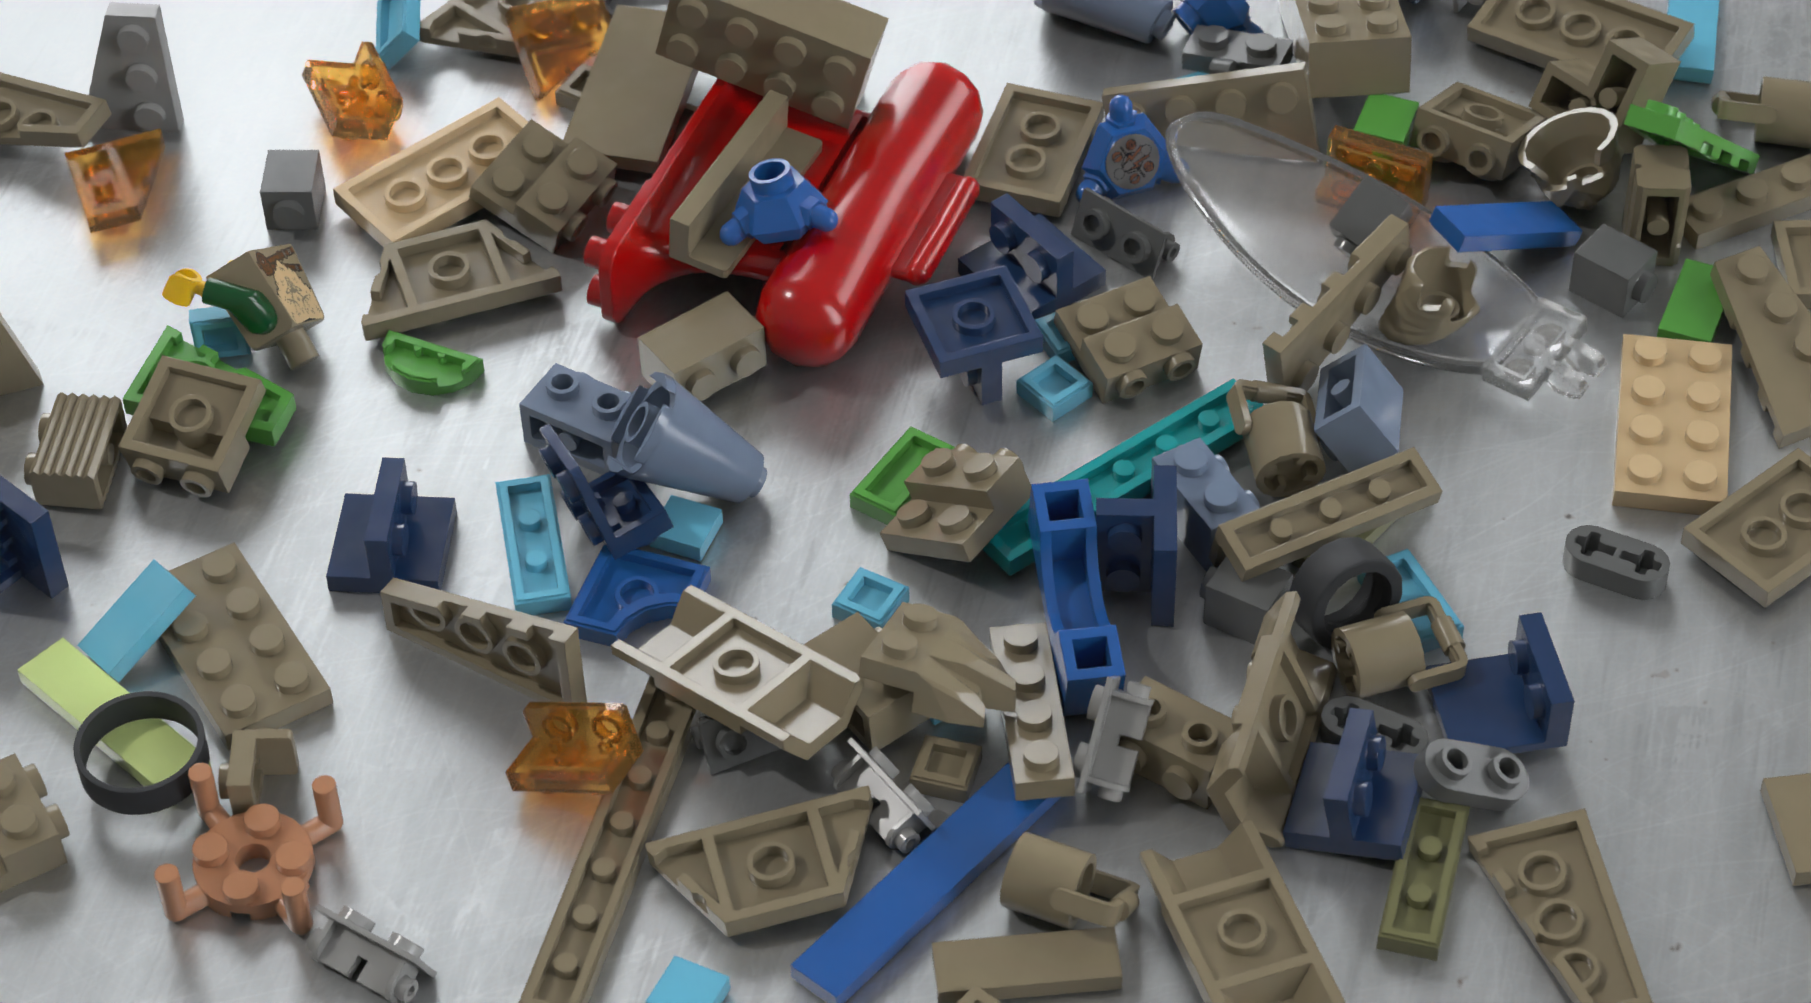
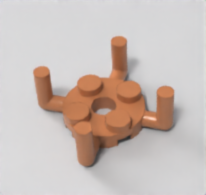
(244, 836)

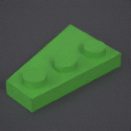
(272, 414)

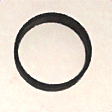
(124, 710)

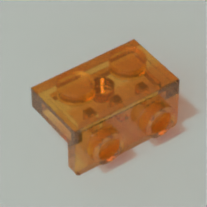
(355, 97)
(1389, 162)
(575, 748)

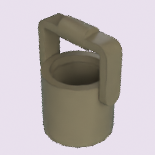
(1779, 111)
(1278, 436)
(1388, 652)
(1056, 881)

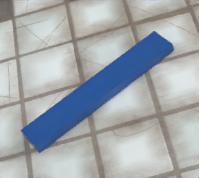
(917, 890)

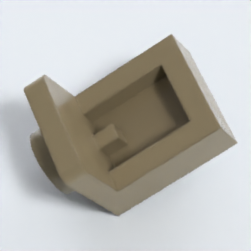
(251, 757)

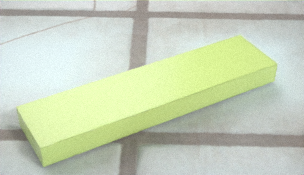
(77, 687)

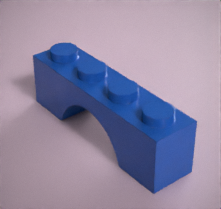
(1067, 568)

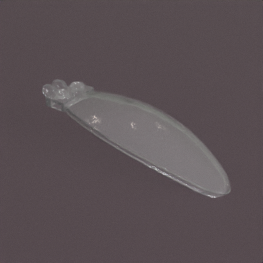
(1274, 211)

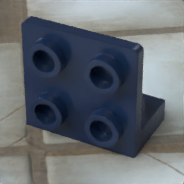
(1510, 698)

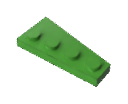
(1668, 126)

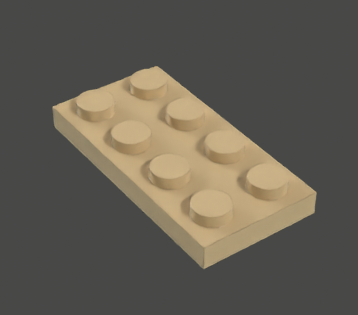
(431, 180)
(1672, 424)

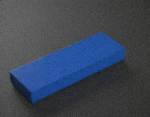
(1505, 226)

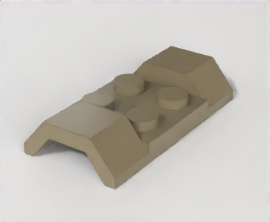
(747, 675)
(1271, 727)
(1239, 924)

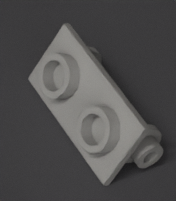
(1114, 715)
(901, 812)
(390, 963)

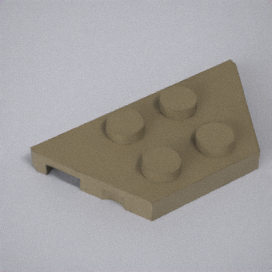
(472, 26)
(452, 277)
(769, 863)

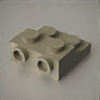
(1474, 130)
(546, 185)
(1129, 339)
(192, 426)
(957, 503)
(27, 829)

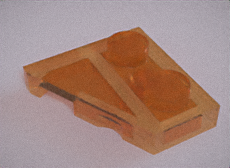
(556, 38)
(116, 178)

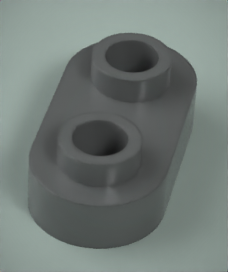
(1480, 776)

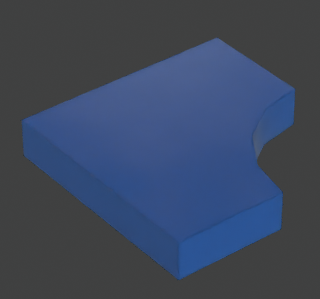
(631, 593)

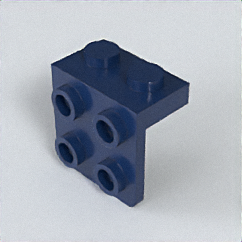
(609, 508)

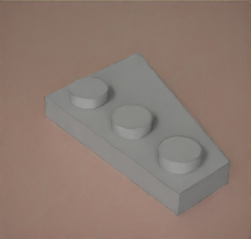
(136, 70)

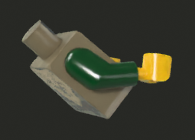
(263, 296)

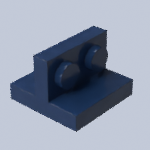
(1039, 256)
(974, 327)
(391, 535)
(28, 543)
(1141, 544)
(1354, 795)

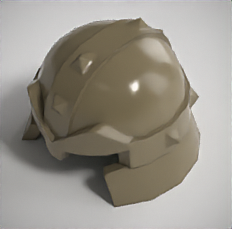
(1574, 156)

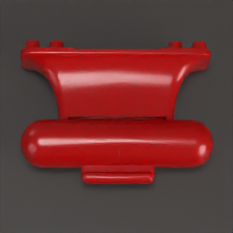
(883, 178)

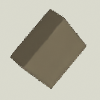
(946, 768)

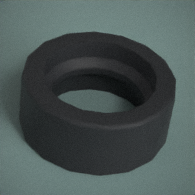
(1329, 570)

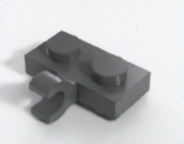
(1222, 50)

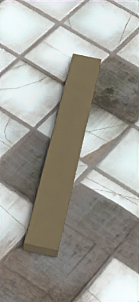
(612, 856)

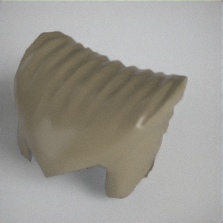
(1430, 299)

